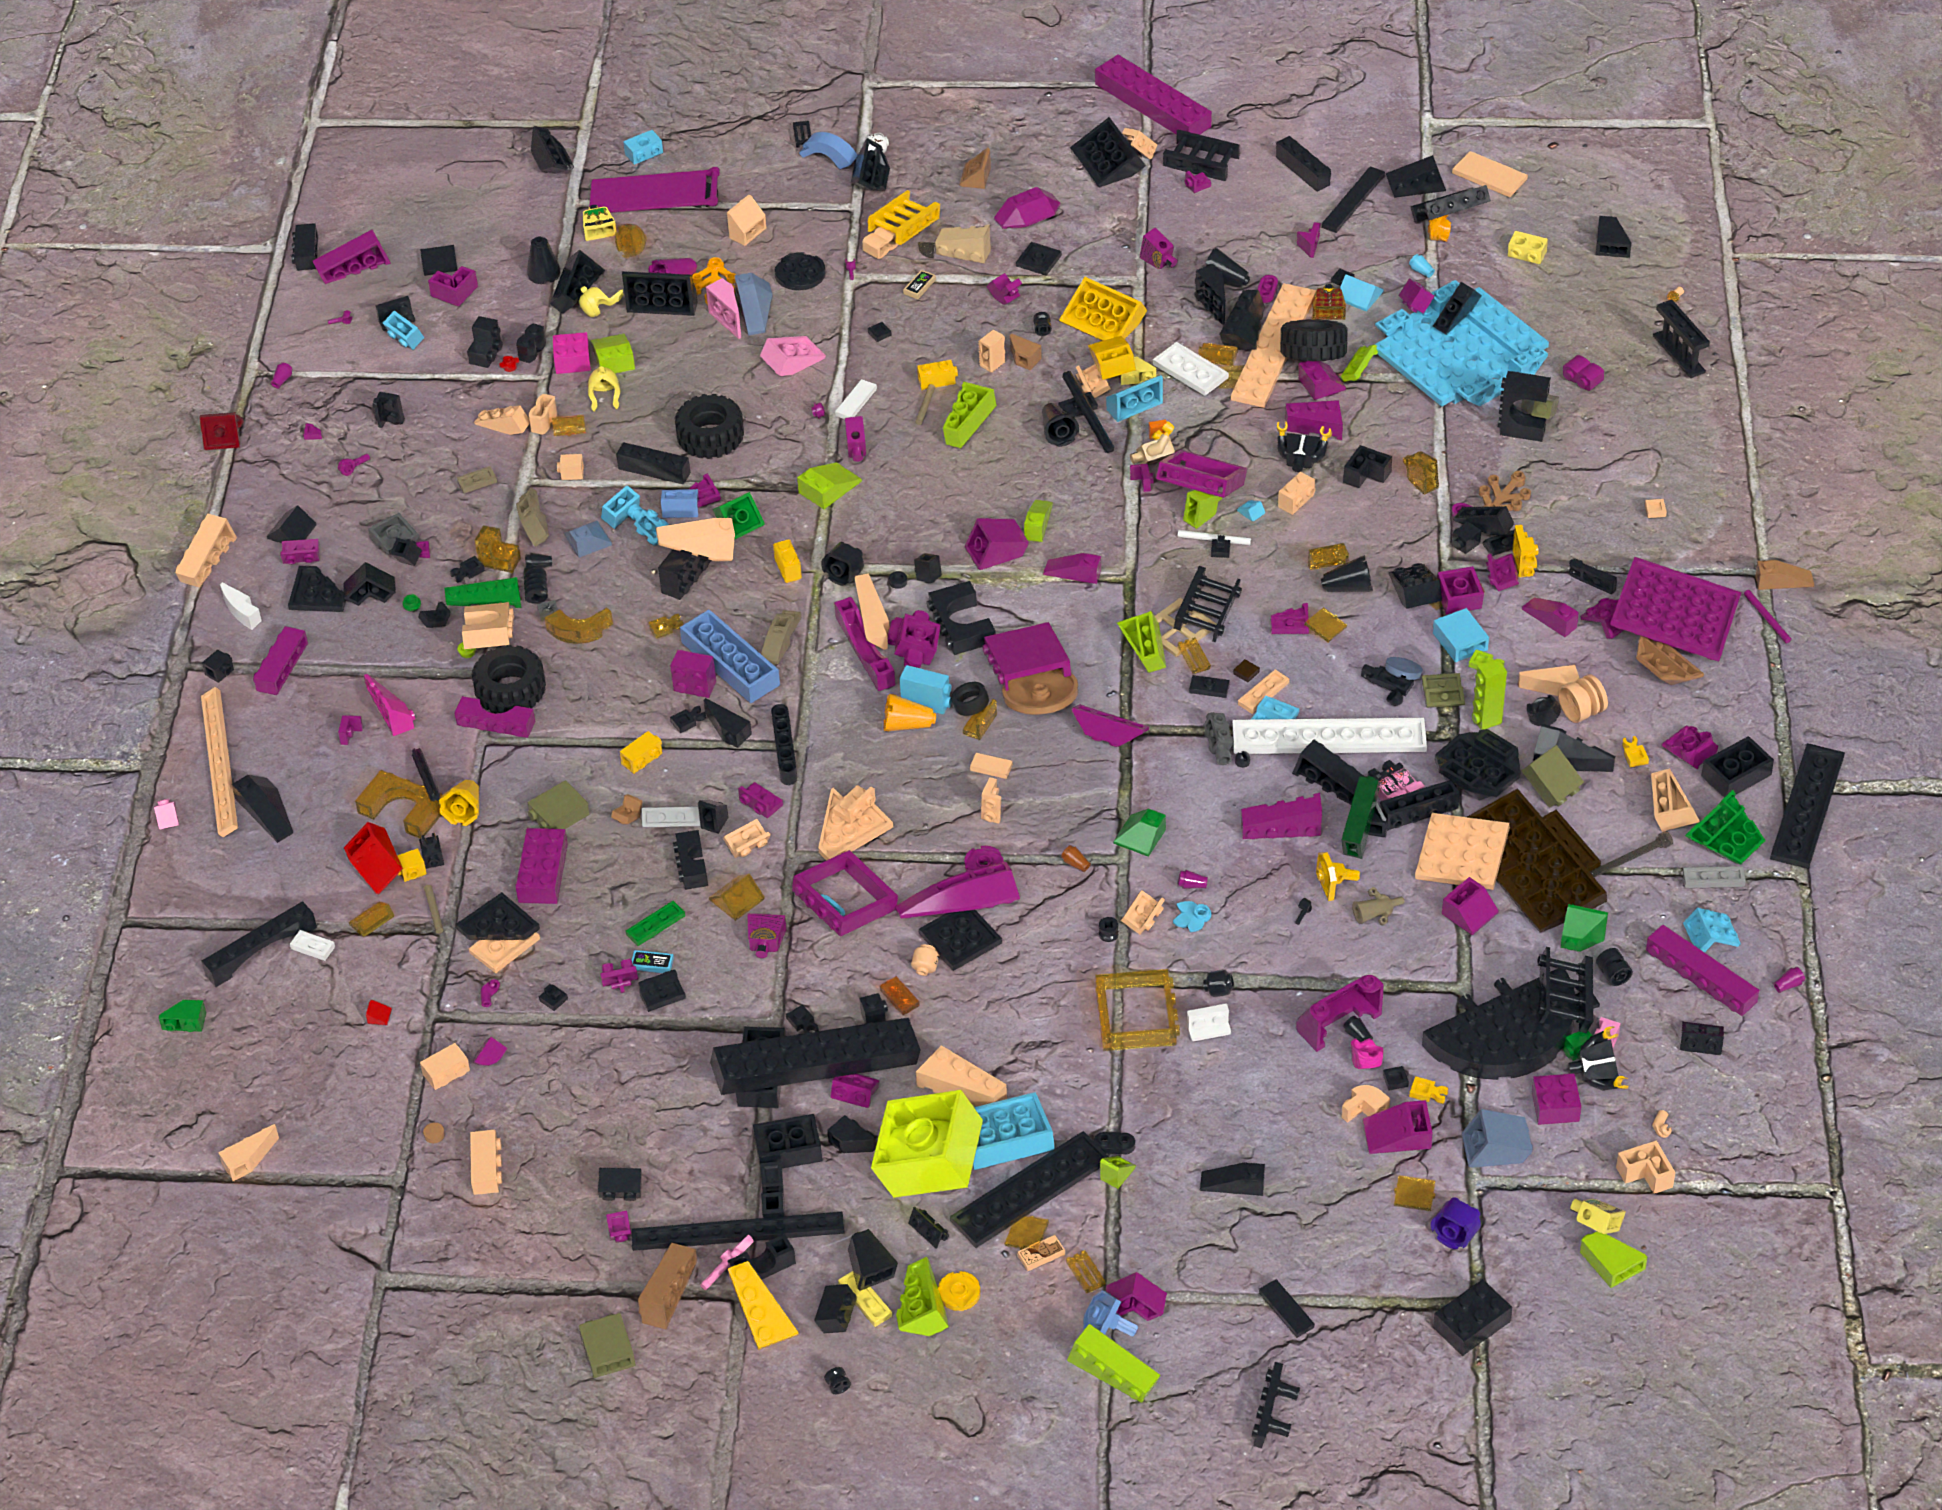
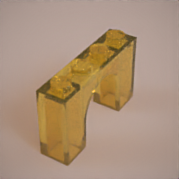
(387, 788)

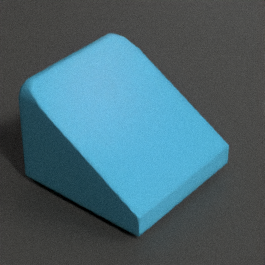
(1252, 510)

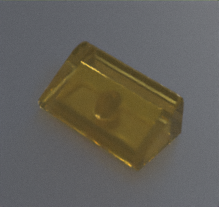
(372, 918)

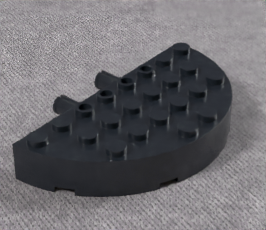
(1502, 1033)

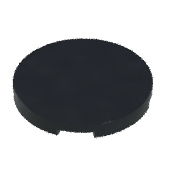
(800, 271)

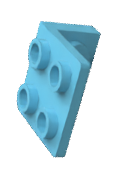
(1709, 927)

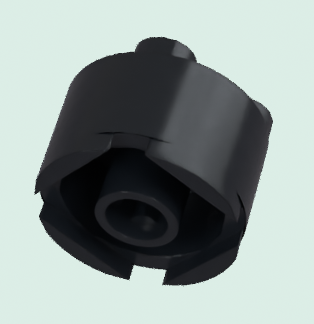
(843, 563)

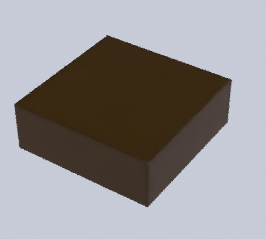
(1246, 670)

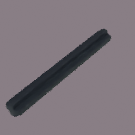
(426, 775)

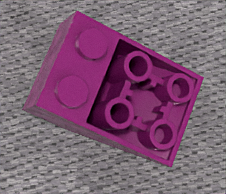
(1399, 1128)

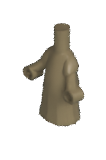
(1372, 908)

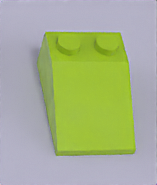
(614, 353)
(826, 483)

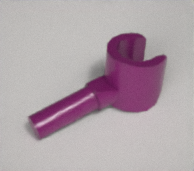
(851, 266)
(345, 318)

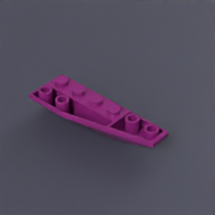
(963, 892)

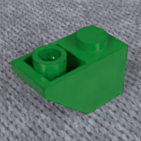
(184, 1016)

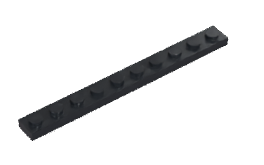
(737, 1230)

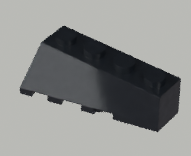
(577, 273)
(1244, 321)

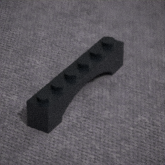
(223, 963)

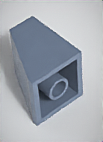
(1496, 1139)

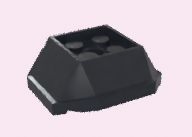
(1479, 763)

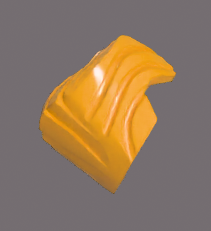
(1439, 229)

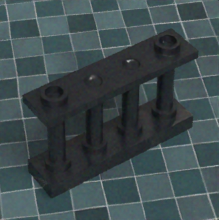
(1197, 165)
(1450, 203)
(1688, 331)
(1194, 592)
(1583, 985)

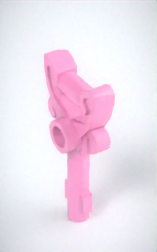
(727, 1255)

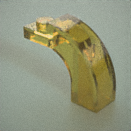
(576, 630)

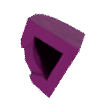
(489, 1053)

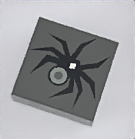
(546, 609)

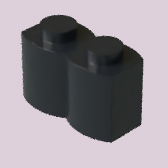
(531, 343)

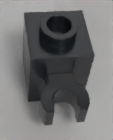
(431, 851)

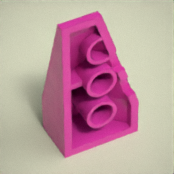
(392, 709)

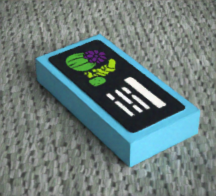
(652, 961)

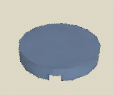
(1400, 666)

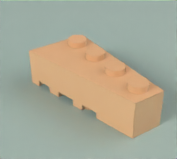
(205, 550)
(949, 1072)

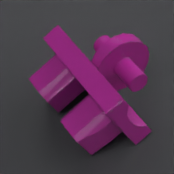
(619, 978)

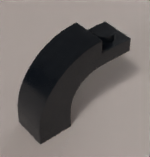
(772, 1190)

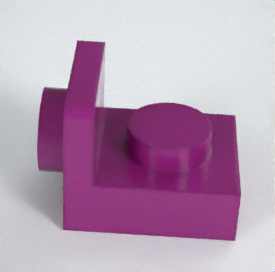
(1197, 182)
(348, 726)

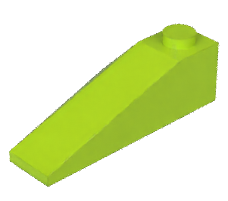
(921, 1304)

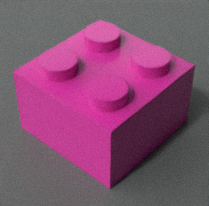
(571, 353)

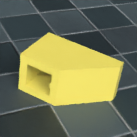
(1143, 372)

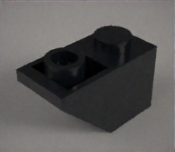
(850, 1137)

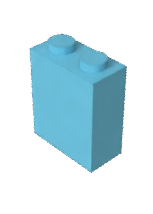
(1460, 634)
(926, 688)

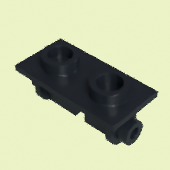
(925, 1226)

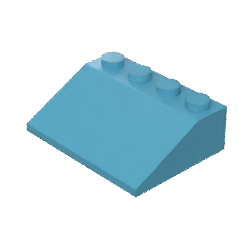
(1012, 1131)

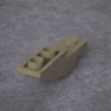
(532, 518)
(779, 635)

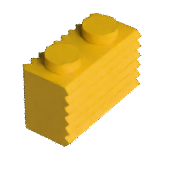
(787, 561)

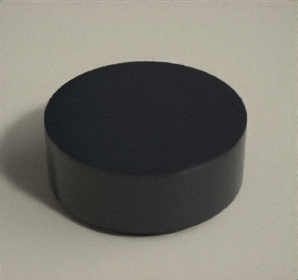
(898, 580)

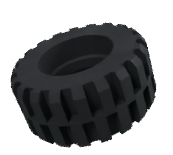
(1314, 340)
(708, 411)
(504, 663)

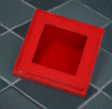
(378, 1013)

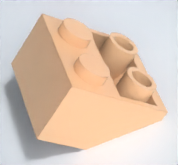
(745, 221)

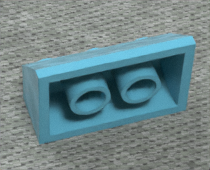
(1135, 398)

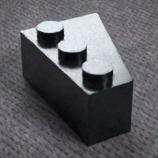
(1416, 178)

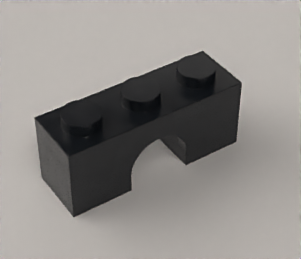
(692, 871)
(776, 1257)

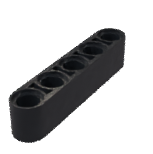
(784, 744)

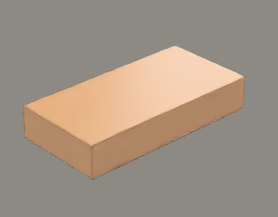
(991, 765)

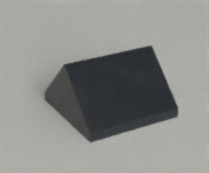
(292, 526)

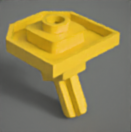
(1332, 873)

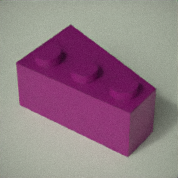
(1311, 416)

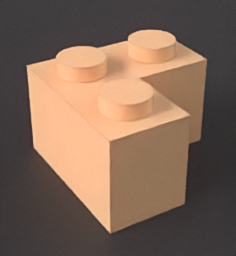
(1649, 1163)

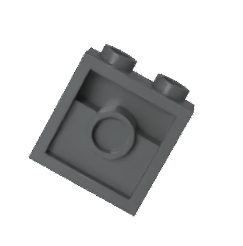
(386, 532)

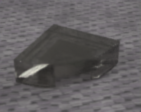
(927, 249)

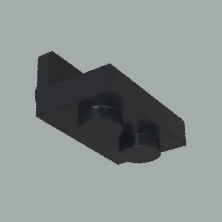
(661, 990)

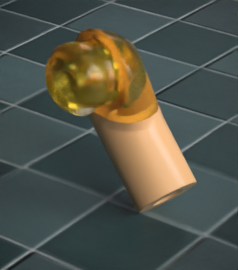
(1675, 294)

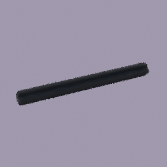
(1088, 412)

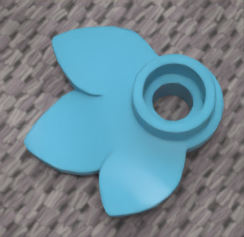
(1192, 915)

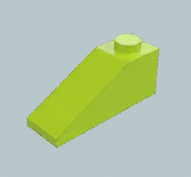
(1037, 520)

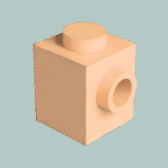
(571, 467)

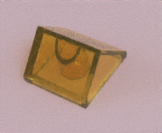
(738, 896)

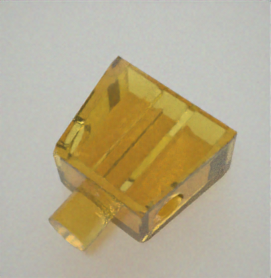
(1422, 471)

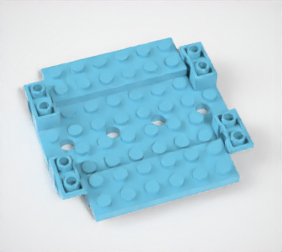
(1448, 369)

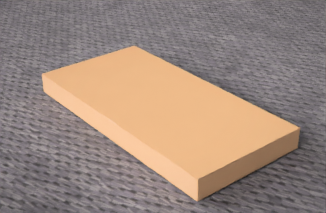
(1490, 173)

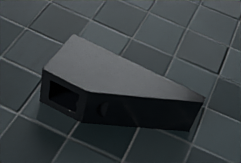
(1457, 308)

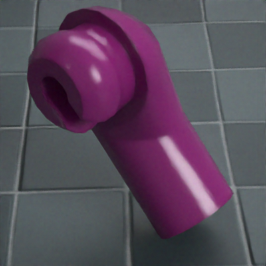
(488, 991)

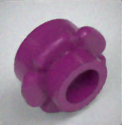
(818, 410)

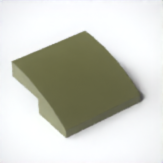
(1443, 690)

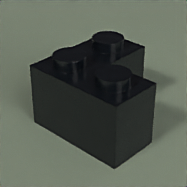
(486, 342)
(1367, 463)
(369, 582)

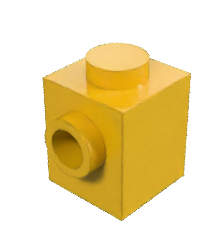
(412, 865)

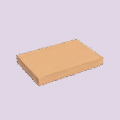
(499, 953)

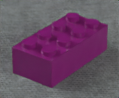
(541, 866)

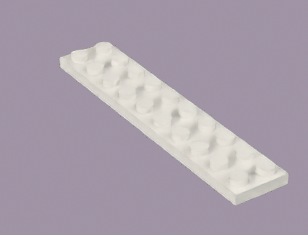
(1337, 735)

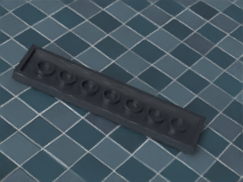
(1807, 806)
(1028, 1189)

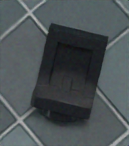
(436, 617)

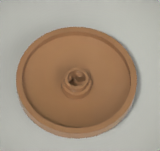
(1041, 692)

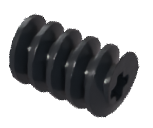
(535, 584)

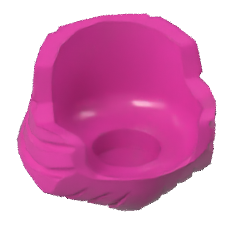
(1366, 1054)

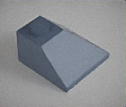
(588, 539)

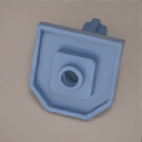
(1102, 1315)

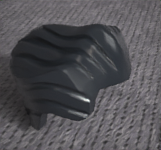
(1543, 711)

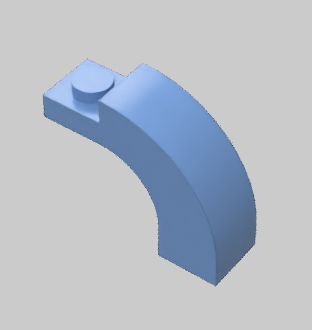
(832, 146)

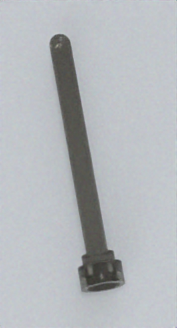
(1663, 841)

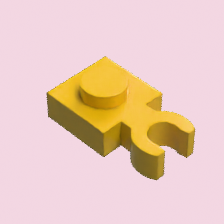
(1634, 754)
(1425, 1090)

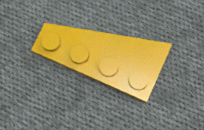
(761, 1310)

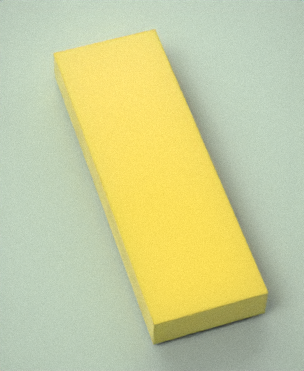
(868, 1301)

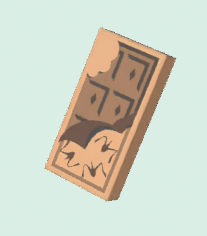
(1047, 1251)

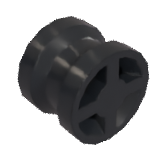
(1108, 929)
(837, 1380)

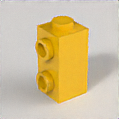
(937, 373)
(641, 752)

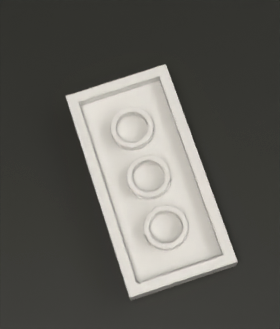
(1190, 368)

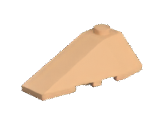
(703, 537)

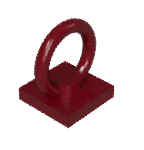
(220, 430)

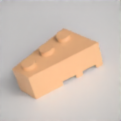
(1670, 802)

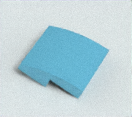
(1274, 709)

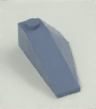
(755, 300)

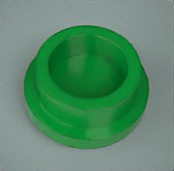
(411, 602)

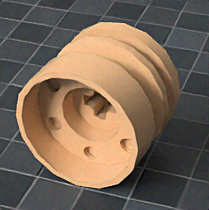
(1582, 698)

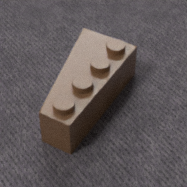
(666, 1286)

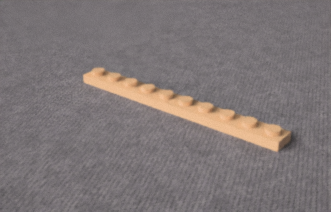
(219, 762)

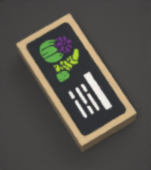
(919, 284)

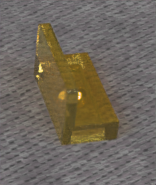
(981, 721)

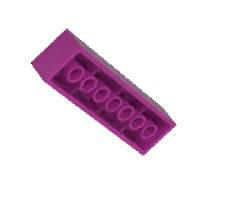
(1152, 96)

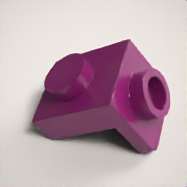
(1141, 472)
(619, 1226)

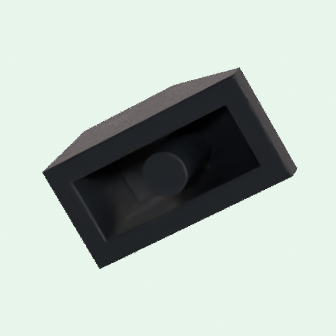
(712, 815)

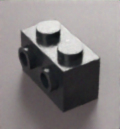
(619, 1183)
(835, 1308)

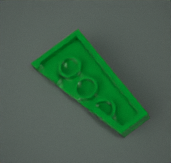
(484, 593)

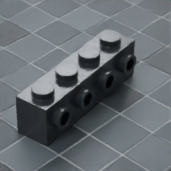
(1303, 163)
(653, 463)
(1420, 804)

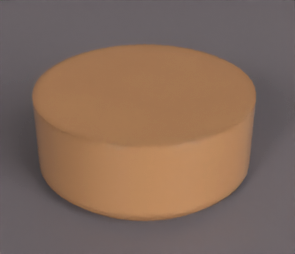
(433, 1133)

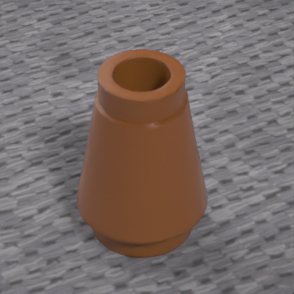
(1075, 858)

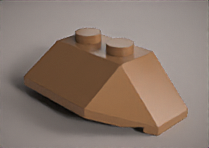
(1666, 662)

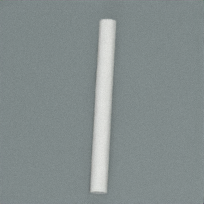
(1207, 536)

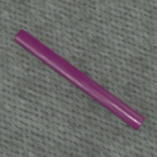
(1767, 616)

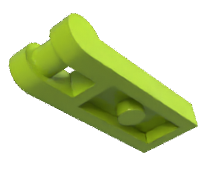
(1359, 362)

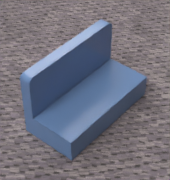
(679, 503)

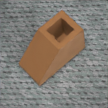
(1025, 352)

